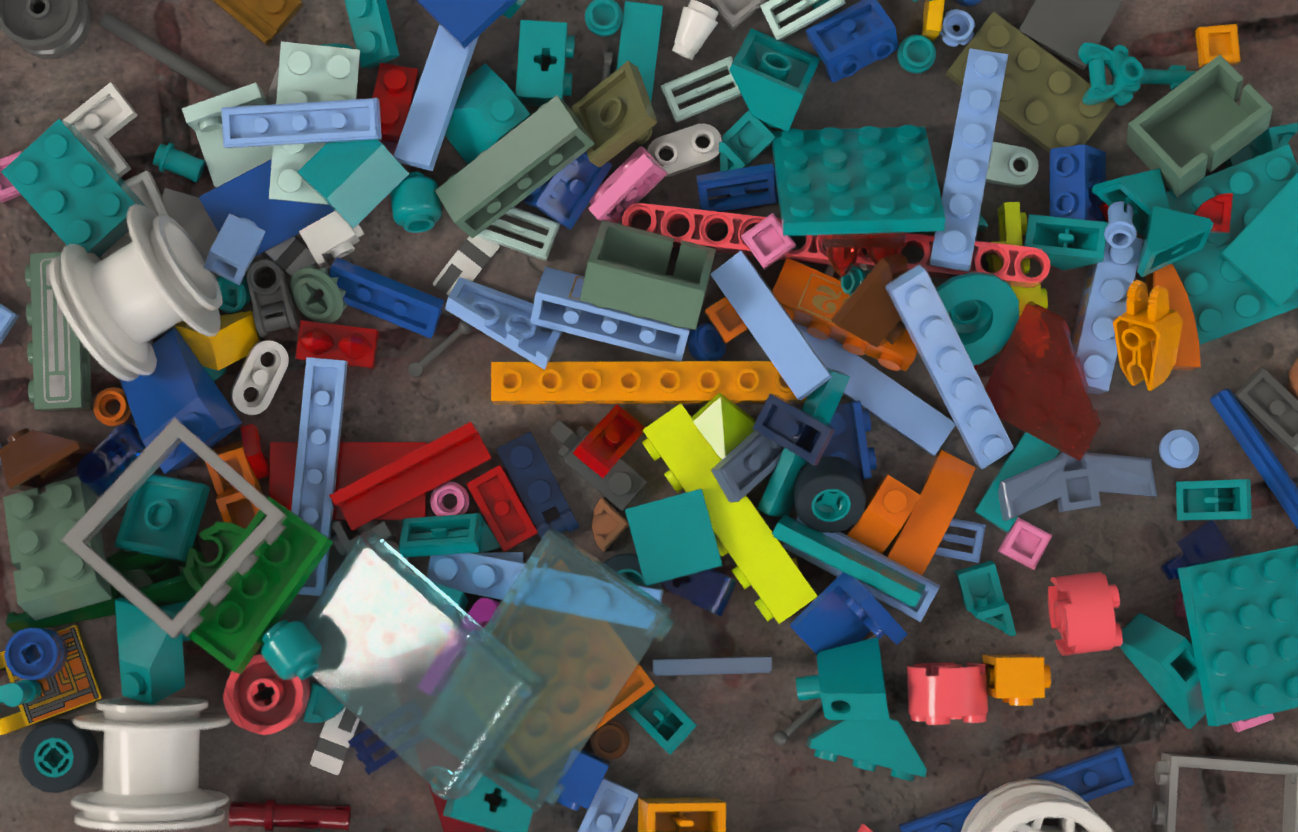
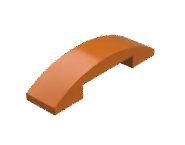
(933, 512)

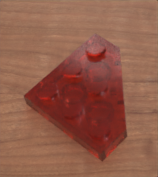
(1043, 384)

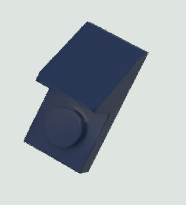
(794, 428)

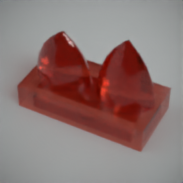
(845, 248)

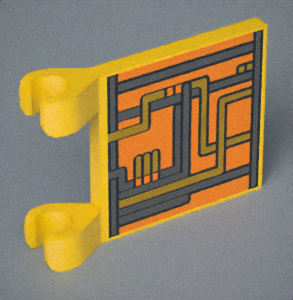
(60, 693)

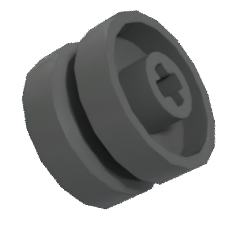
(46, 26)

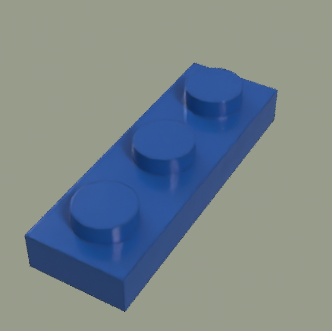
(387, 298)

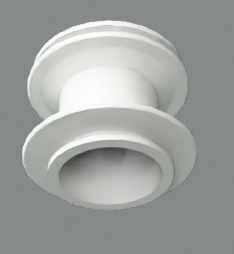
(136, 293)
(150, 766)

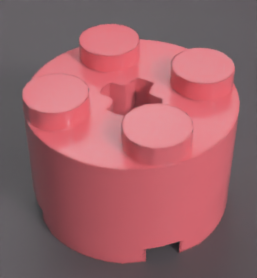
(1084, 613)
(947, 692)
(261, 715)

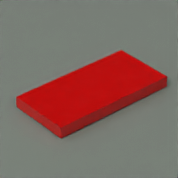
(354, 463)

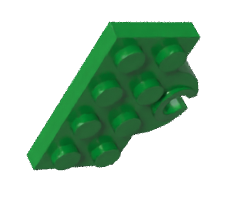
(258, 598)

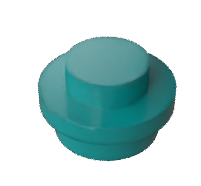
(603, 17)
(916, 54)

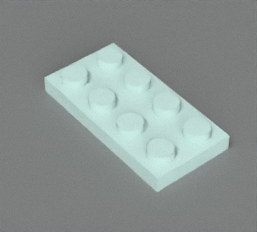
(305, 76)

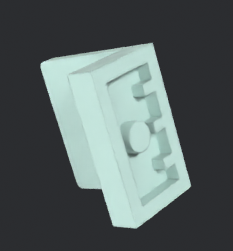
(206, 121)

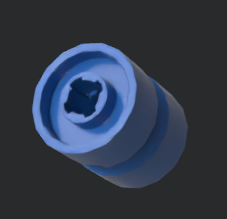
(36, 653)

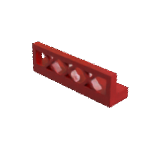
(411, 476)

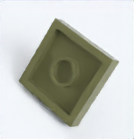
(616, 114)

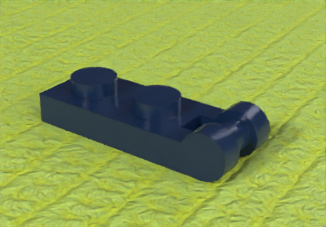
(536, 484)

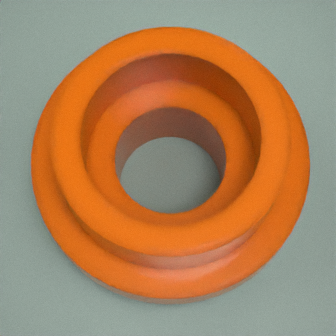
(101, 405)

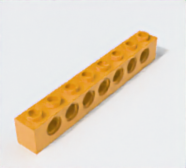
(636, 382)

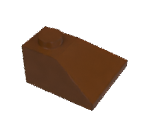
(870, 309)
(39, 457)

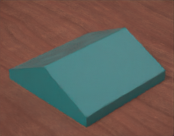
(353, 176)

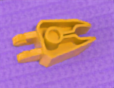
(1147, 336)

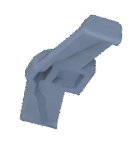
(1076, 482)

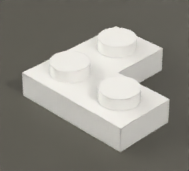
(102, 118)

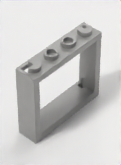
(128, 484)
(1167, 777)

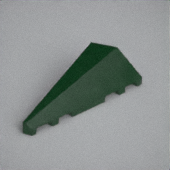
(154, 576)

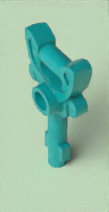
(1126, 74)

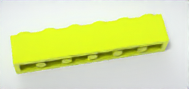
(736, 525)

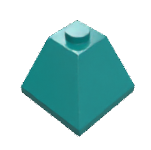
(772, 78)
(483, 113)
(147, 655)

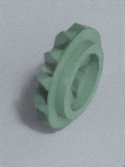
(303, 288)

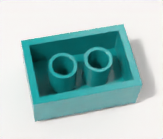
(73, 188)

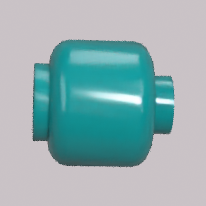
(416, 203)
(291, 650)

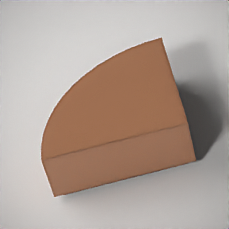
(607, 524)

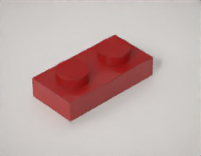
(396, 91)
(609, 441)
(502, 508)

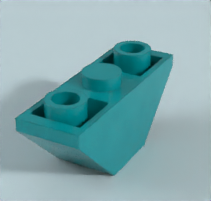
(1167, 664)
(869, 745)

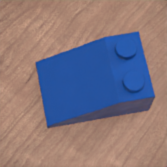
(180, 391)

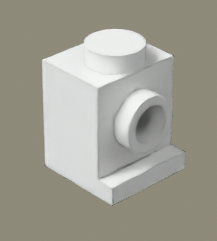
(330, 238)

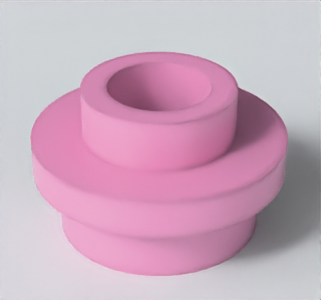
(449, 488)

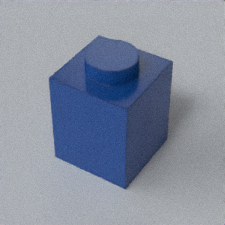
(583, 780)

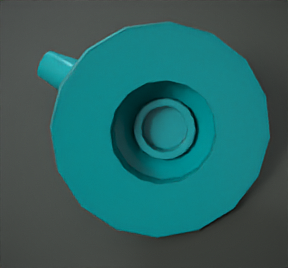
(981, 311)

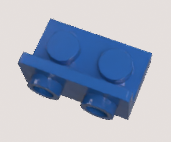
(853, 39)
(1072, 178)
(569, 191)
(850, 439)

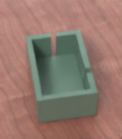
(1198, 125)
(631, 276)
(49, 572)

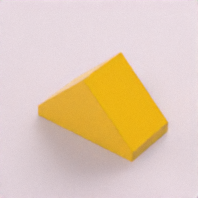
(231, 344)

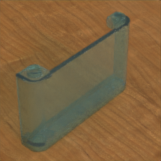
(584, 637)
(418, 667)

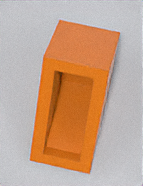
(884, 514)

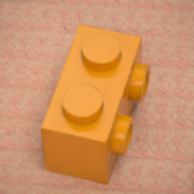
(1017, 677)

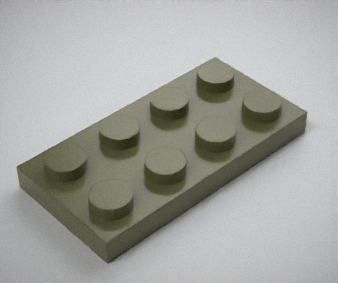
(1038, 90)

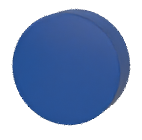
(705, 343)

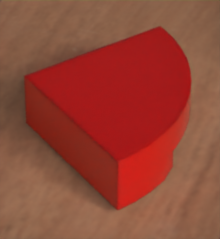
(1218, 211)
(253, 451)

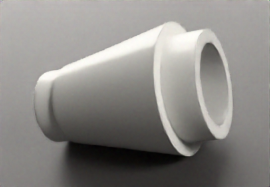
(694, 28)

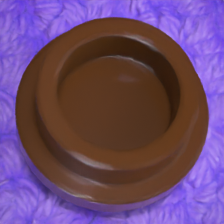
(610, 740)

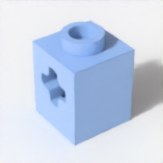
(234, 248)

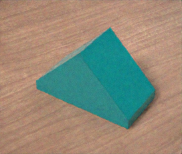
(1139, 190)
(1170, 237)
(1067, 240)
(1214, 500)
(662, 718)

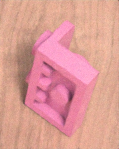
(626, 186)

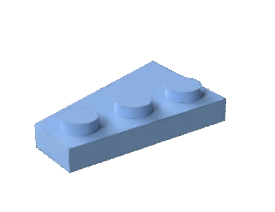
(503, 319)

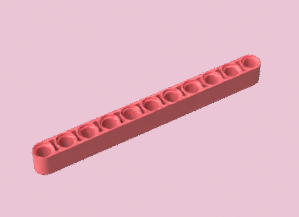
(813, 250)

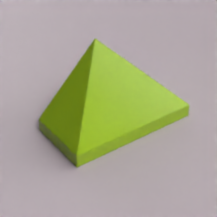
(723, 424)

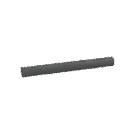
(164, 55)

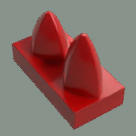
(337, 342)

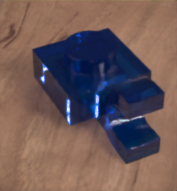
(1198, 547)

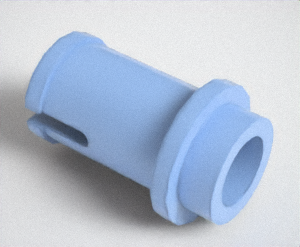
(1120, 228)

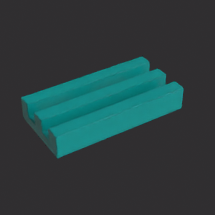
(440, 540)

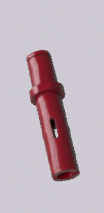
(289, 815)

